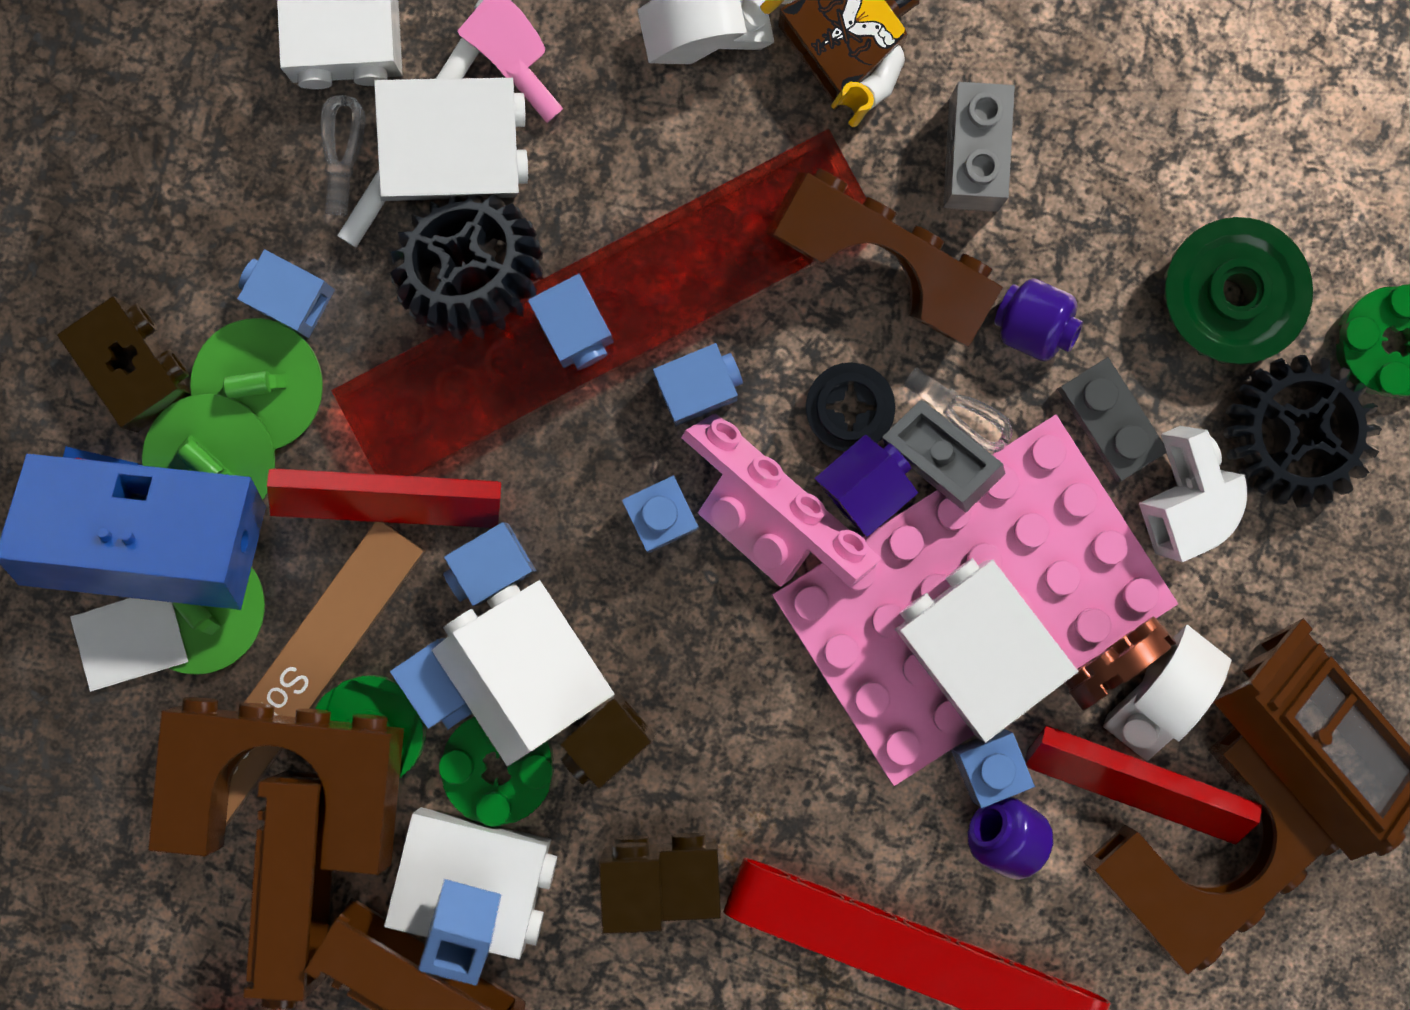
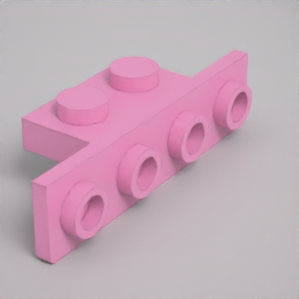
(771, 514)

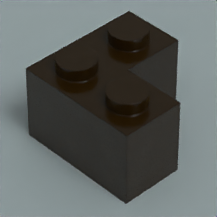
(658, 882)

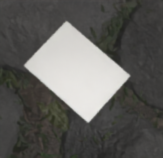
(127, 641)

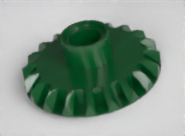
(1267, 269)

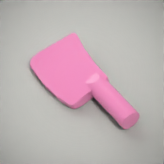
(512, 46)

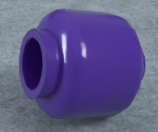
(1038, 319)
(1010, 838)

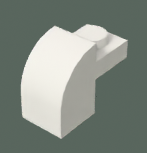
(695, 28)
(1203, 504)
(1171, 696)

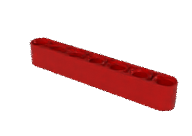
(894, 946)

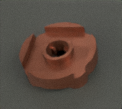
(1119, 662)

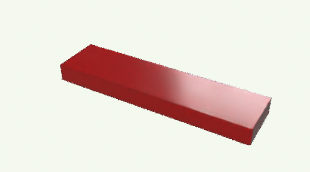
(383, 498)
(1142, 785)

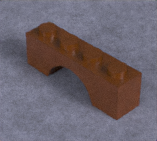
(943, 292)

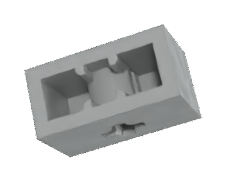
(978, 146)

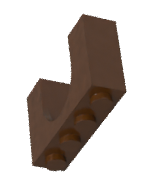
(353, 760)
(1194, 919)

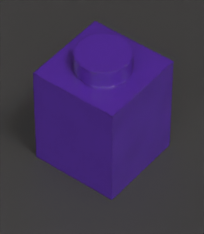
(868, 484)

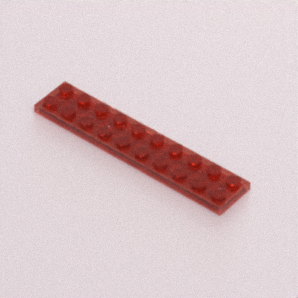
(646, 289)

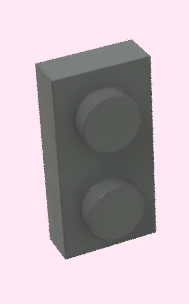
(1112, 420)
(945, 455)

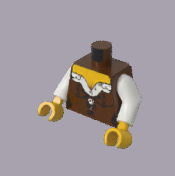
(848, 46)

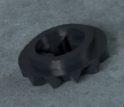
(869, 389)

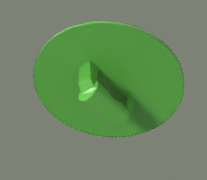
(265, 370)
(211, 437)
(219, 635)

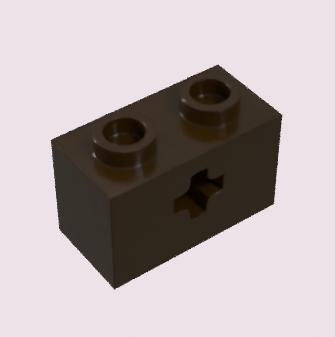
(99, 349)
(606, 742)

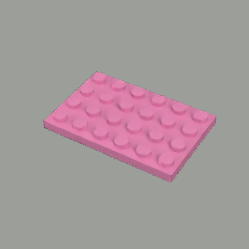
(1050, 537)

